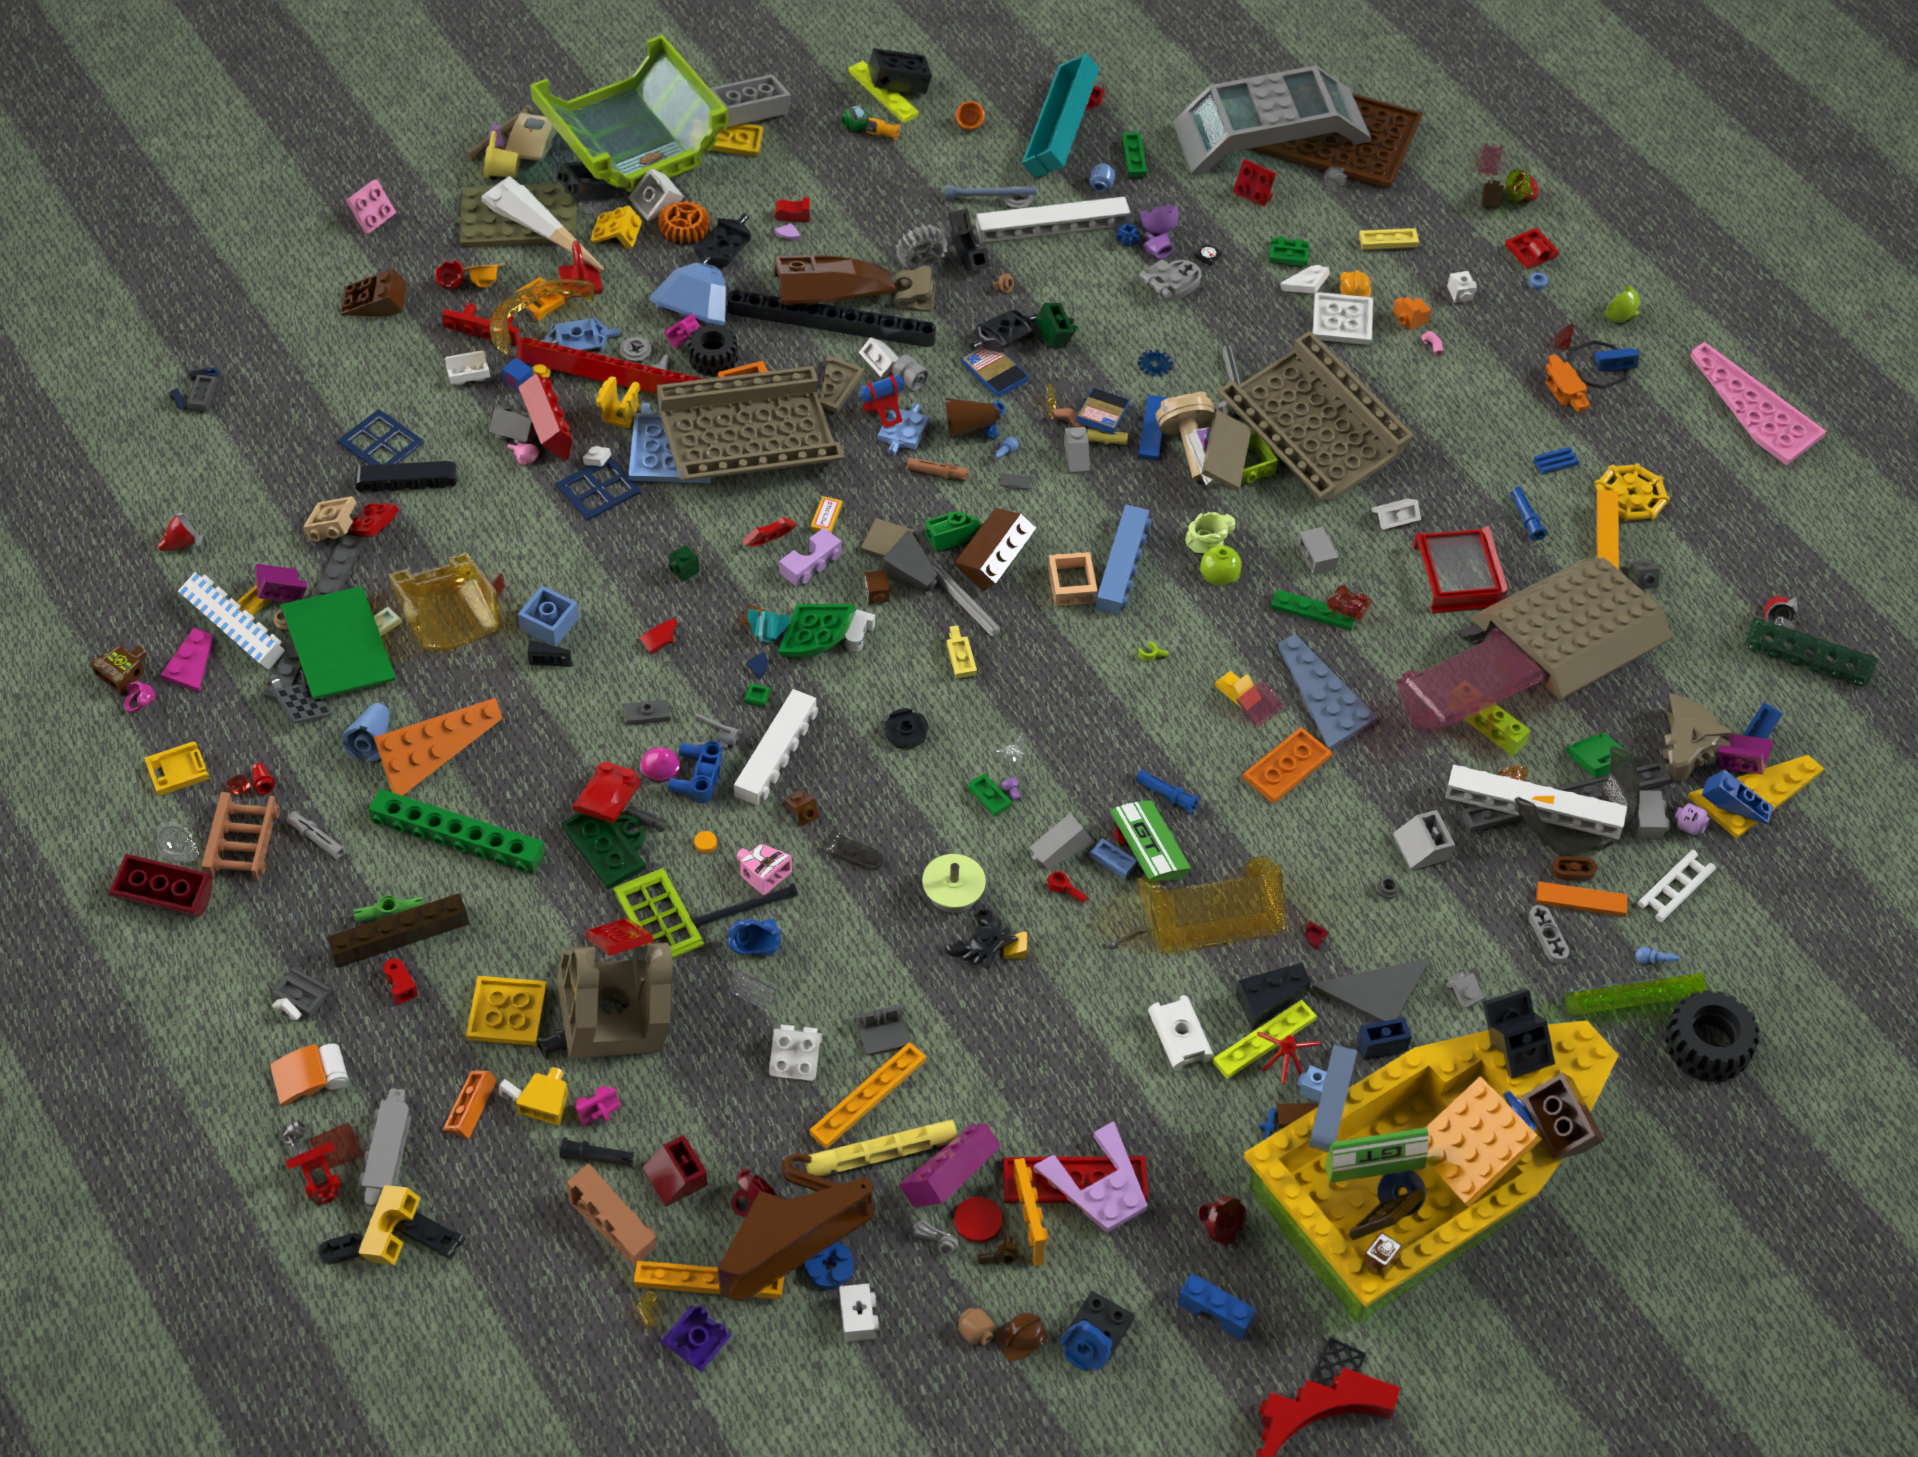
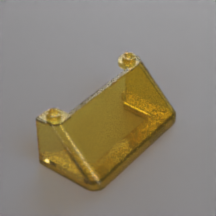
(1217, 909)

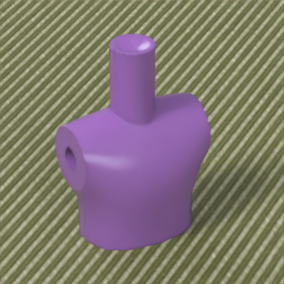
(500, 141)
(1158, 246)

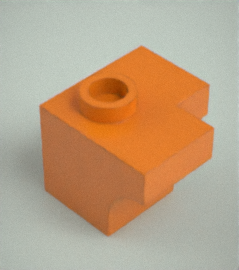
(1411, 312)

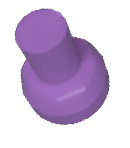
(1010, 786)

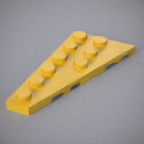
(1774, 786)

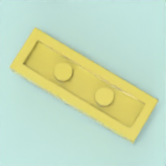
(1388, 239)

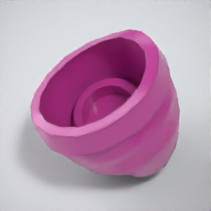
(660, 764)

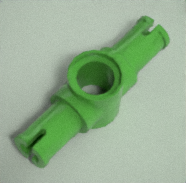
(386, 902)

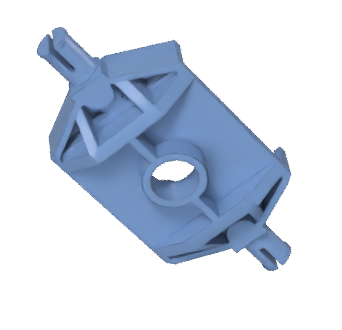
(592, 334)

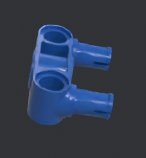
(705, 774)

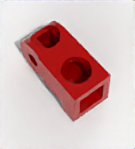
(793, 210)
(404, 986)

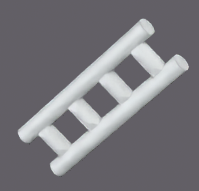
(1676, 873)

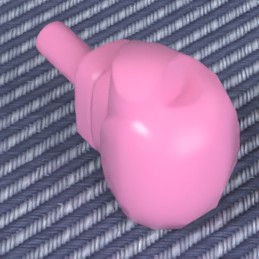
(524, 453)

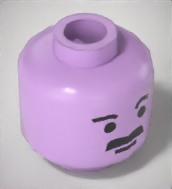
(1692, 819)

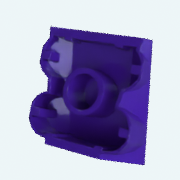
(696, 1337)

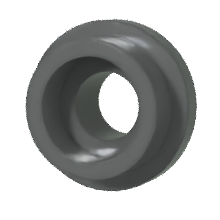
(1391, 883)

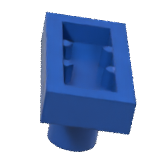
(1763, 722)

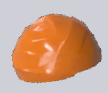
(970, 116)

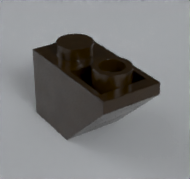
(1491, 194)

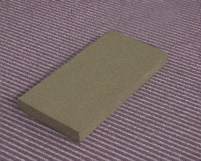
(1226, 450)

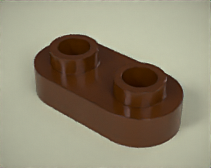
(1573, 868)

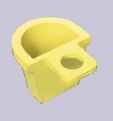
(500, 162)

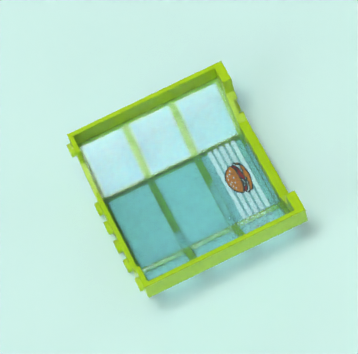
(650, 120)

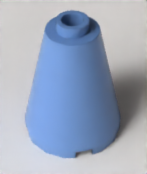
(359, 736)

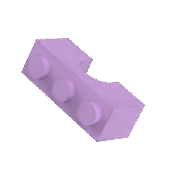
(800, 568)

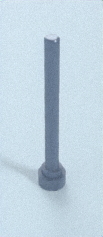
(953, 192)

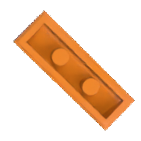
(470, 1103)

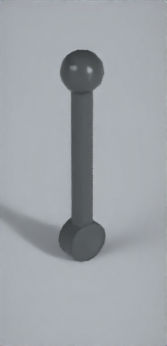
(1142, 929)

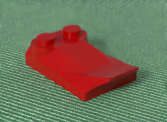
(608, 792)

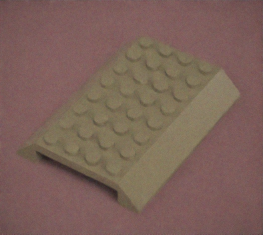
(1319, 418)
(746, 423)
(1580, 623)

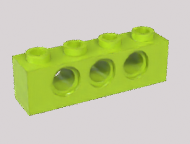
(1500, 728)

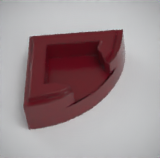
(1315, 934)

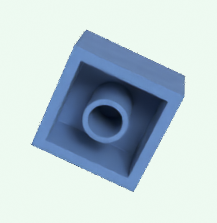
(548, 616)

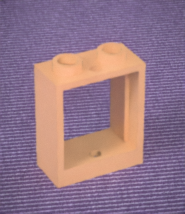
(1064, 595)

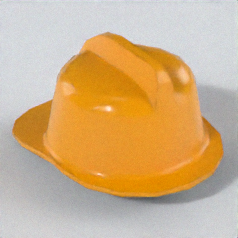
(483, 275)
(1355, 284)

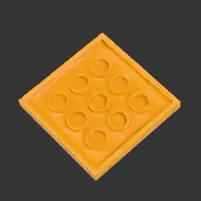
(1477, 1141)

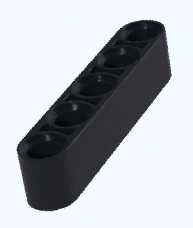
(405, 475)

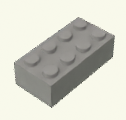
(753, 99)

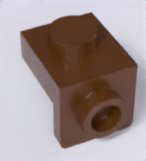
(803, 806)

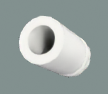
(333, 1066)

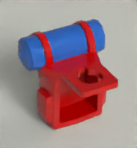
(883, 394)

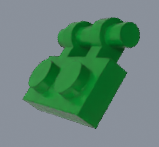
(1289, 251)

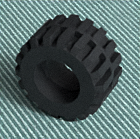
(709, 360)

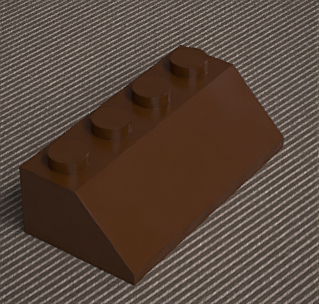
(994, 547)

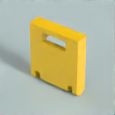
(181, 767)

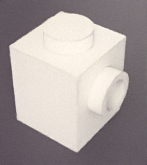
(1461, 286)

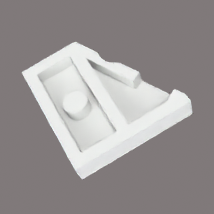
(1306, 280)

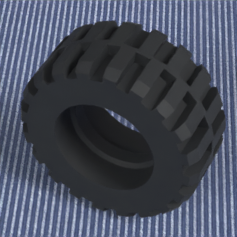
(1701, 1057)

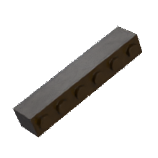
(398, 930)

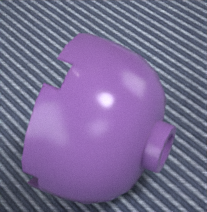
(1160, 219)

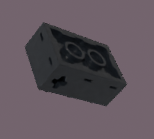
(899, 71)

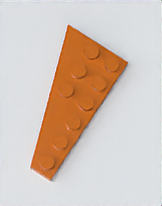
(423, 747)

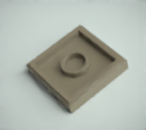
(882, 537)

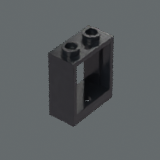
(570, 175)

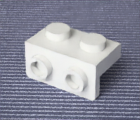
(467, 367)

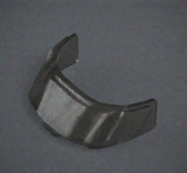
(1621, 788)

